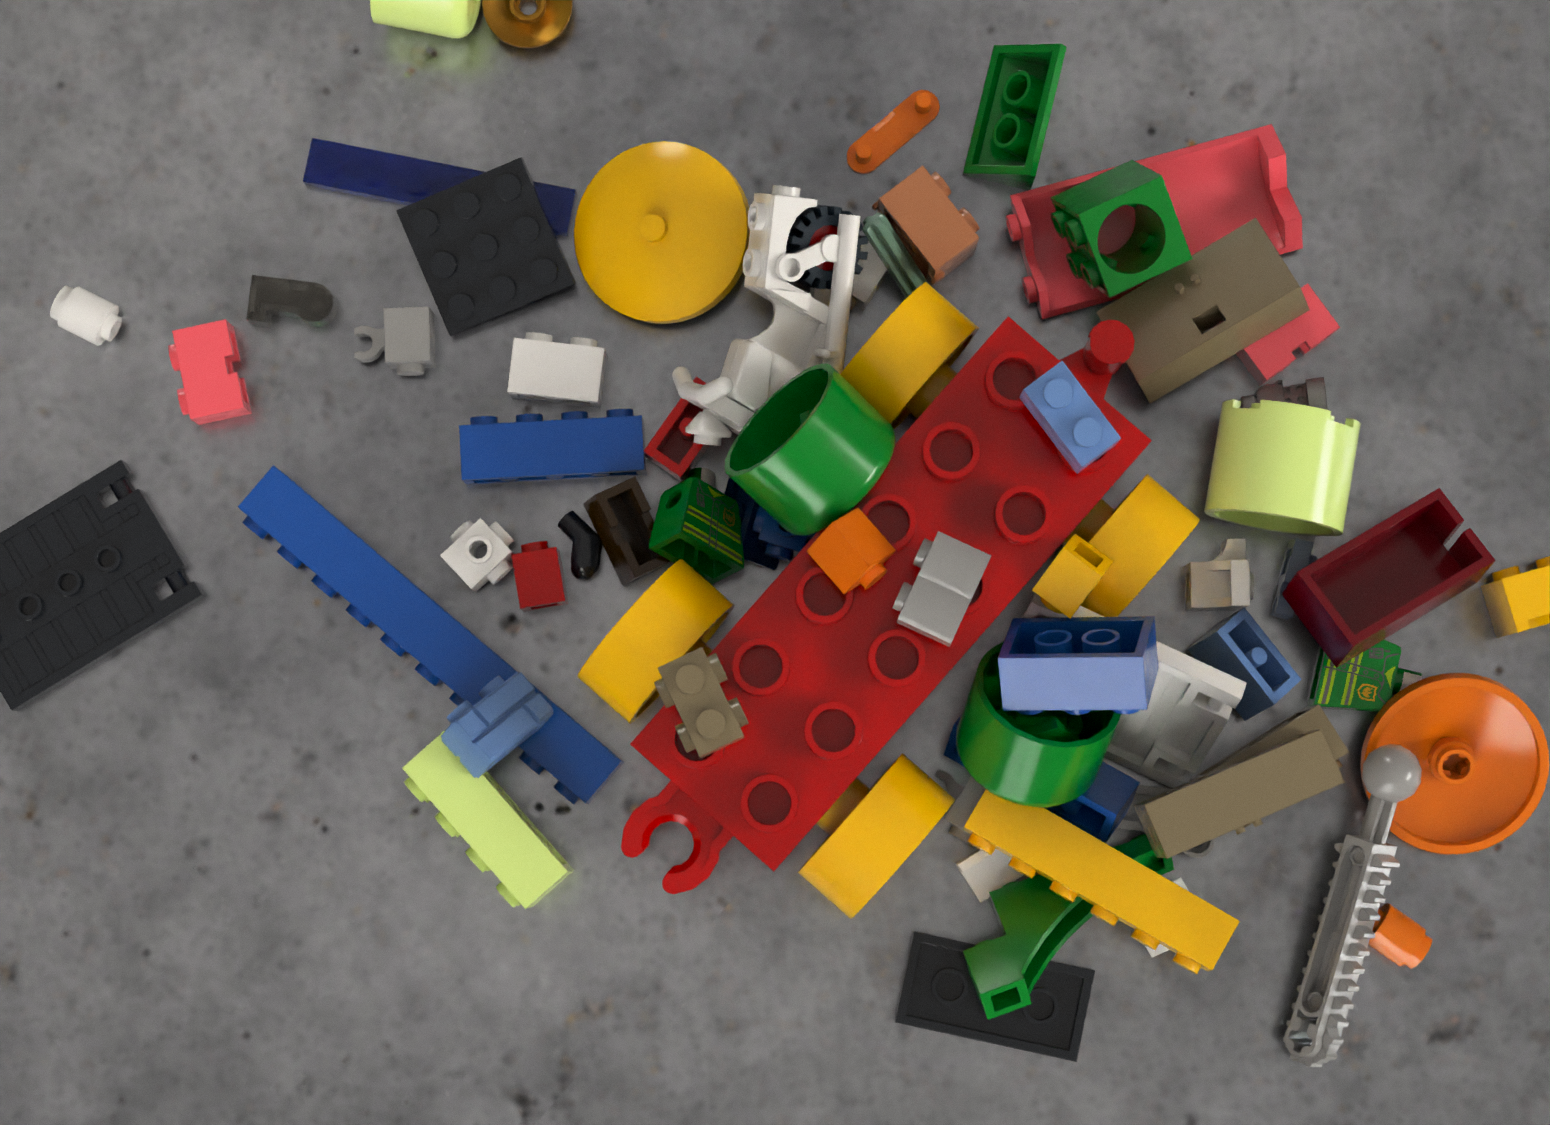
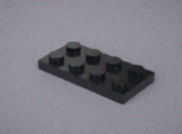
(942, 998)

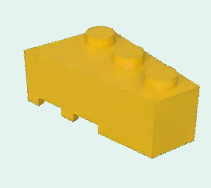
(1518, 599)

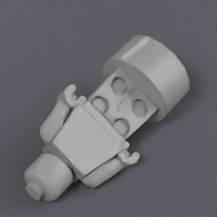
(1309, 393)

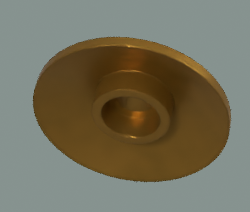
(523, 30)

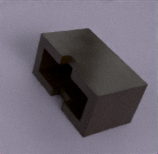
(625, 529)

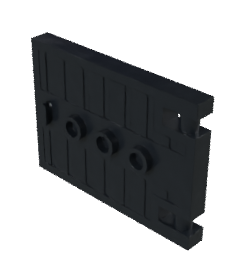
(83, 584)

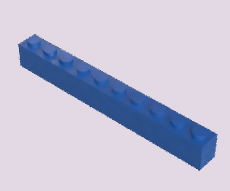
(416, 625)

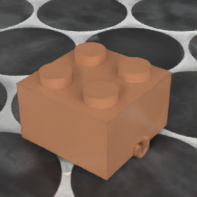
(930, 224)

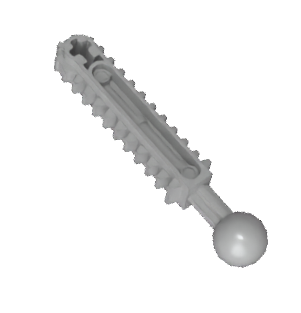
(1350, 911)

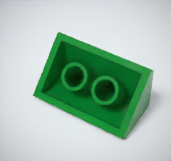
(1014, 113)

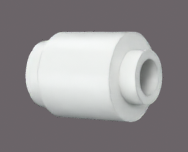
(86, 314)

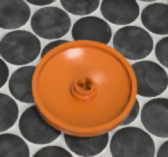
(1477, 756)

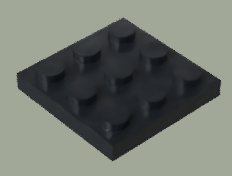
(486, 246)

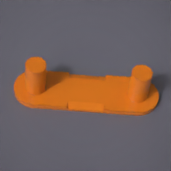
(893, 132)

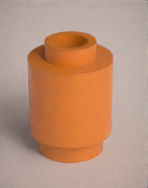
(1399, 937)

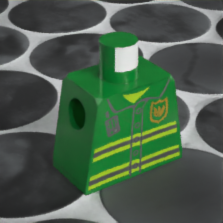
(699, 527)
(1362, 682)

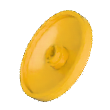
(662, 232)

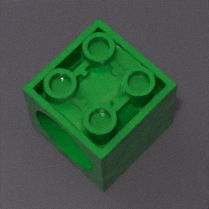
(1155, 241)

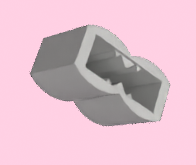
(942, 588)

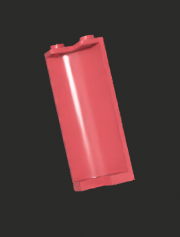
(1211, 190)

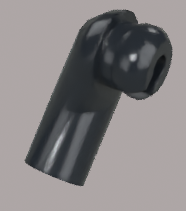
(585, 546)

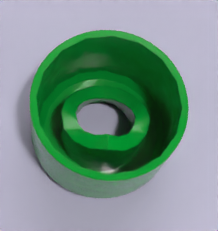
(811, 451)
(1029, 757)

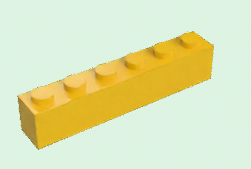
(1103, 877)

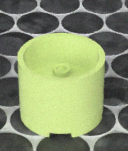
(1282, 468)

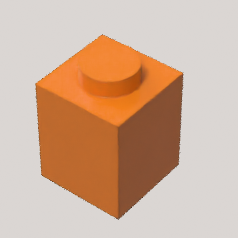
(852, 552)

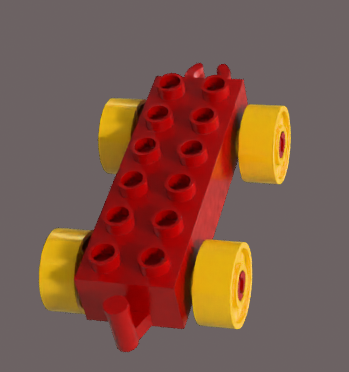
(835, 671)

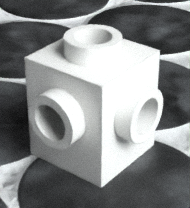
(462, 553)

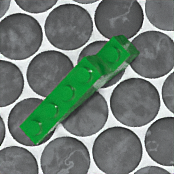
(1034, 930)

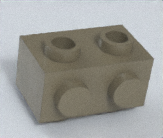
(706, 714)

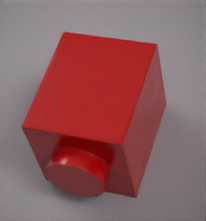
(539, 576)

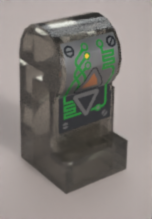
(289, 299)

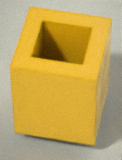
(1071, 576)

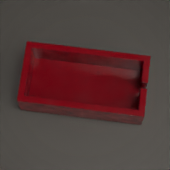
(1387, 577)

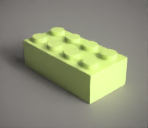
(489, 822)

